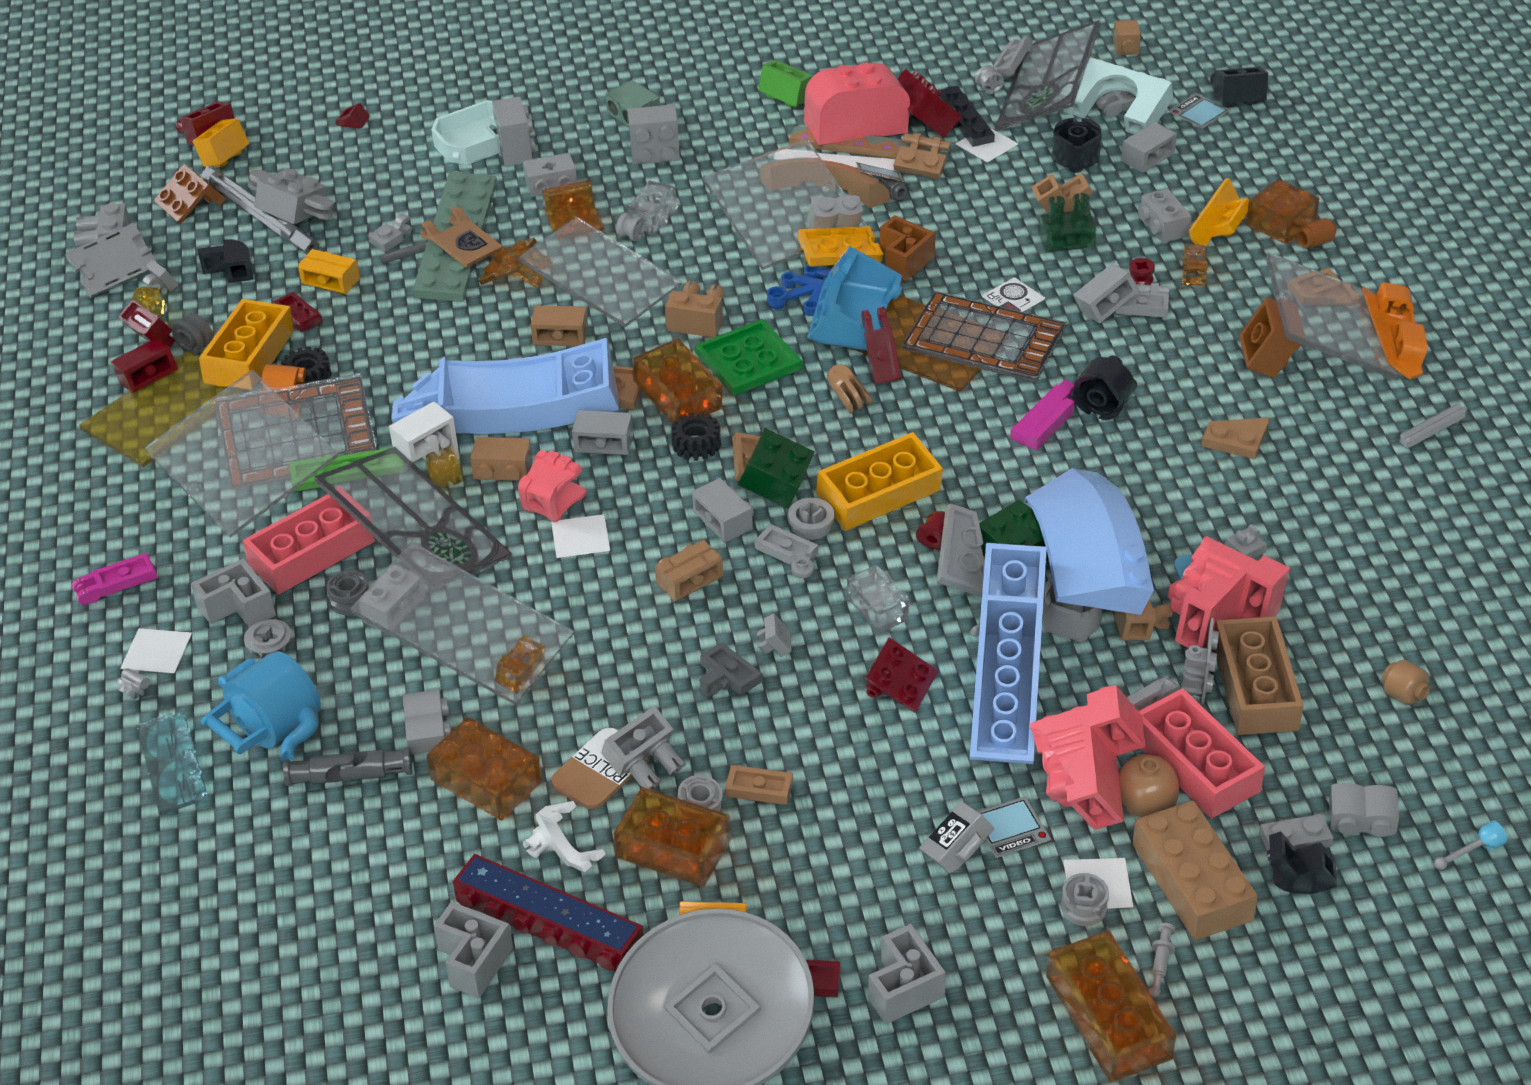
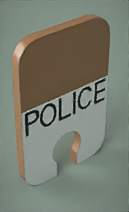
(589, 776)

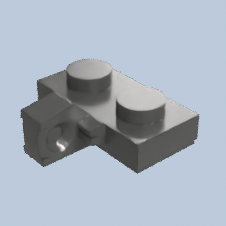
(727, 670)

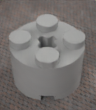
(1068, 619)

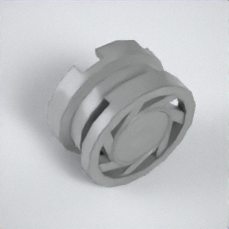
(1085, 898)

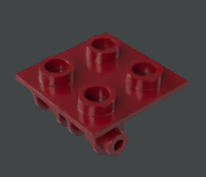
(900, 675)

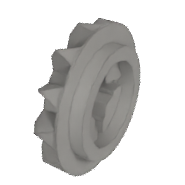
(262, 631)

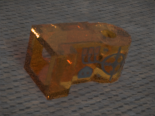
(1194, 262)
(520, 663)

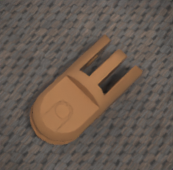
(848, 387)

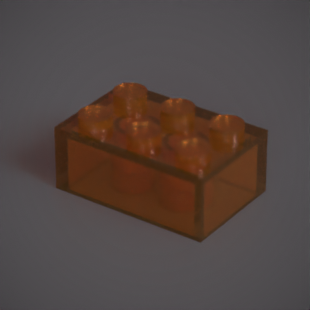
(677, 381)
(484, 768)
(672, 836)

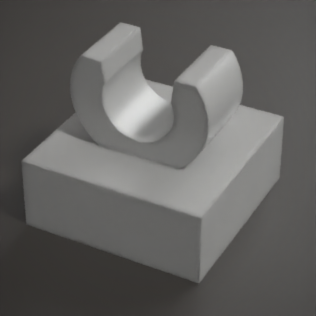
(159, 277)
(1247, 542)
(774, 636)

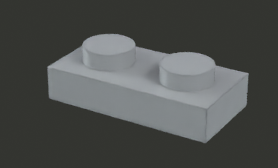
(1299, 831)

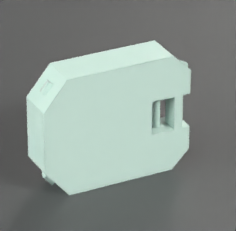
(467, 134)

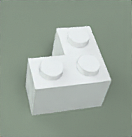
(424, 432)

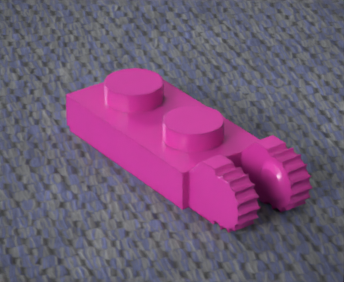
(114, 578)

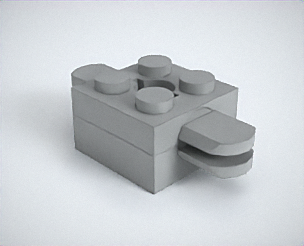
(290, 195)

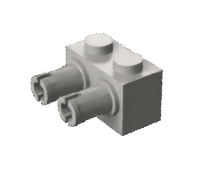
(110, 219)
(636, 741)

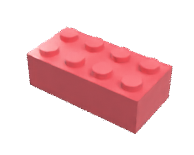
(304, 543)
(1207, 758)

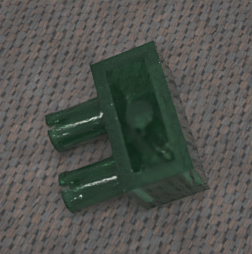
(1067, 229)

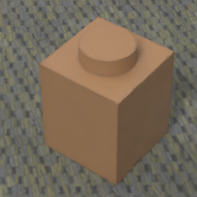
(1126, 37)

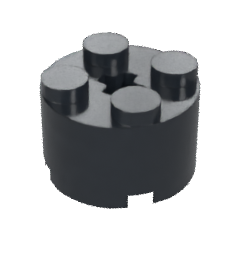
(1076, 144)
(1104, 387)

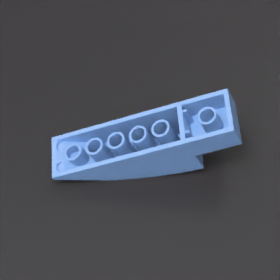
(1008, 654)

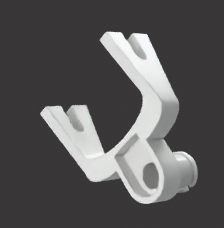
(550, 837)

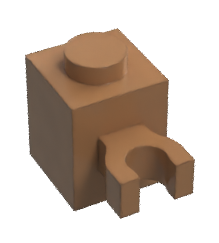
(1141, 626)

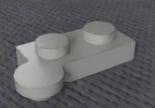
(789, 549)

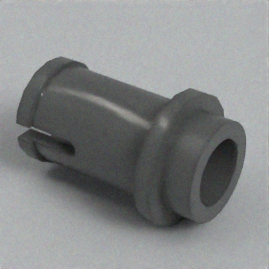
(897, 190)

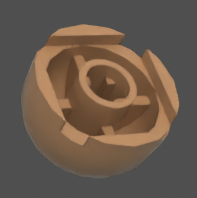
(1148, 785)

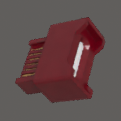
(146, 323)

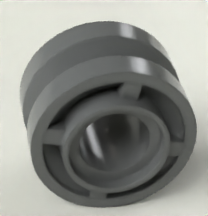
(192, 333)
(345, 590)

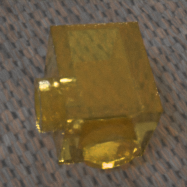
(151, 299)

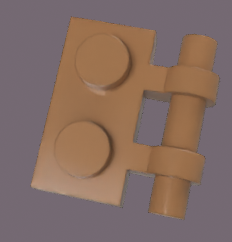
(922, 162)

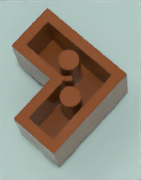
(906, 246)

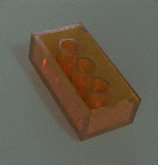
(1110, 1006)

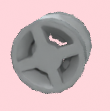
(989, 79)
(630, 227)

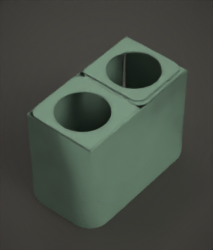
(626, 97)

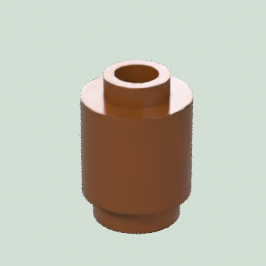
(1316, 233)

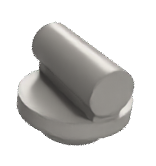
(133, 683)

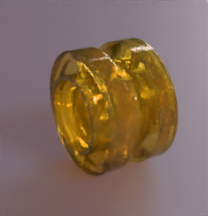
(444, 468)

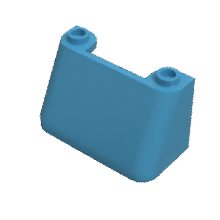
(851, 287)

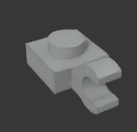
(389, 236)

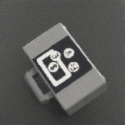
(957, 837)

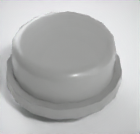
(811, 518)

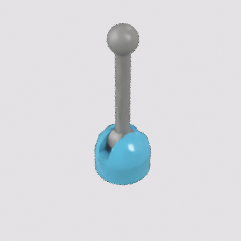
(1489, 836)

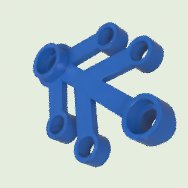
(778, 296)

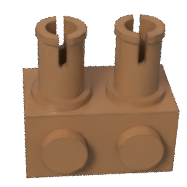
(695, 313)

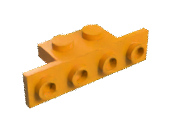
(1220, 215)

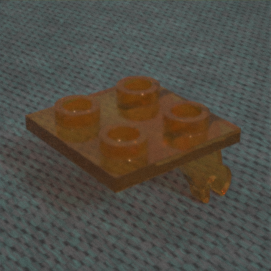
(506, 262)

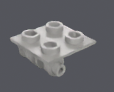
(1198, 664)

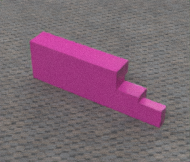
(1045, 416)

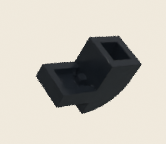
(229, 258)
(1301, 870)

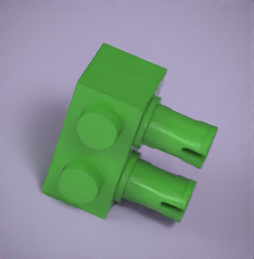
(784, 83)

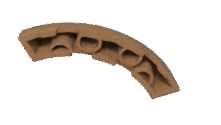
(859, 183)

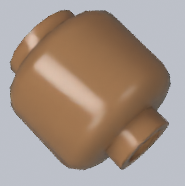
(1406, 682)

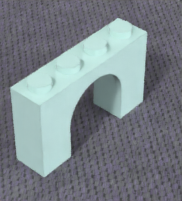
(1151, 93)

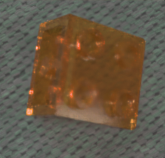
(569, 202)

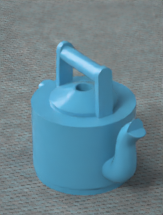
(269, 703)

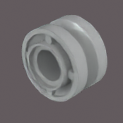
(702, 789)

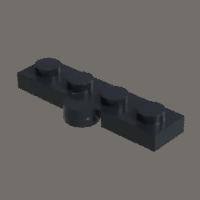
(971, 122)

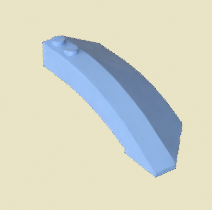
(518, 392)
(1092, 543)

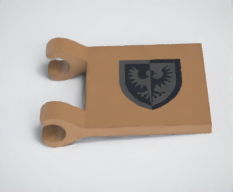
(462, 241)

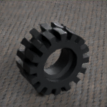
(314, 361)
(696, 447)

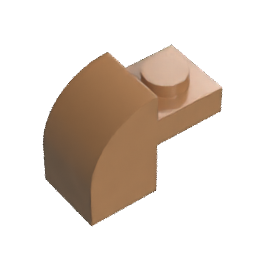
(1050, 187)

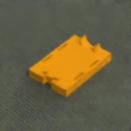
(827, 245)

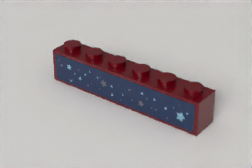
(546, 912)

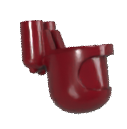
(931, 532)

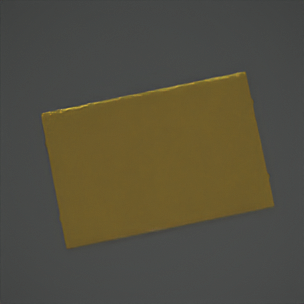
(150, 412)

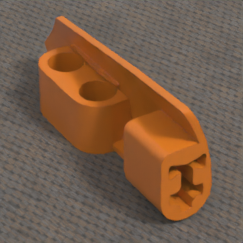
(1394, 322)

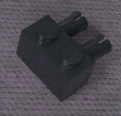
(1240, 85)

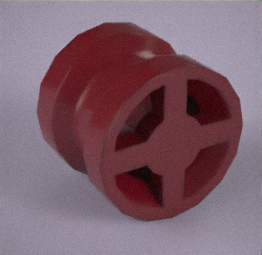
(1142, 270)

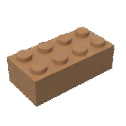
(1258, 676)
(1194, 870)

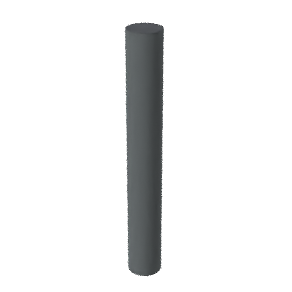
(402, 253)

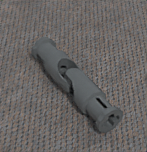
(353, 766)

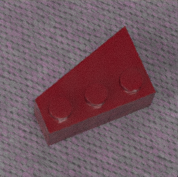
(927, 103)

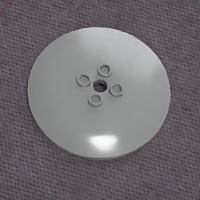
(704, 961)

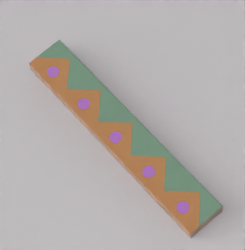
(869, 145)

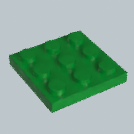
(748, 357)

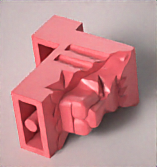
(1224, 587)
(1082, 752)

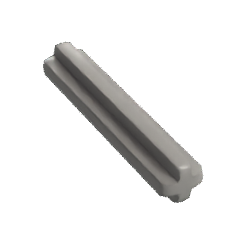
(1432, 425)

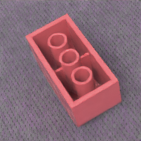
(855, 103)

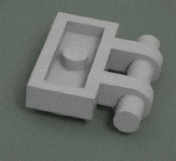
(1149, 301)

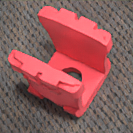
(549, 487)

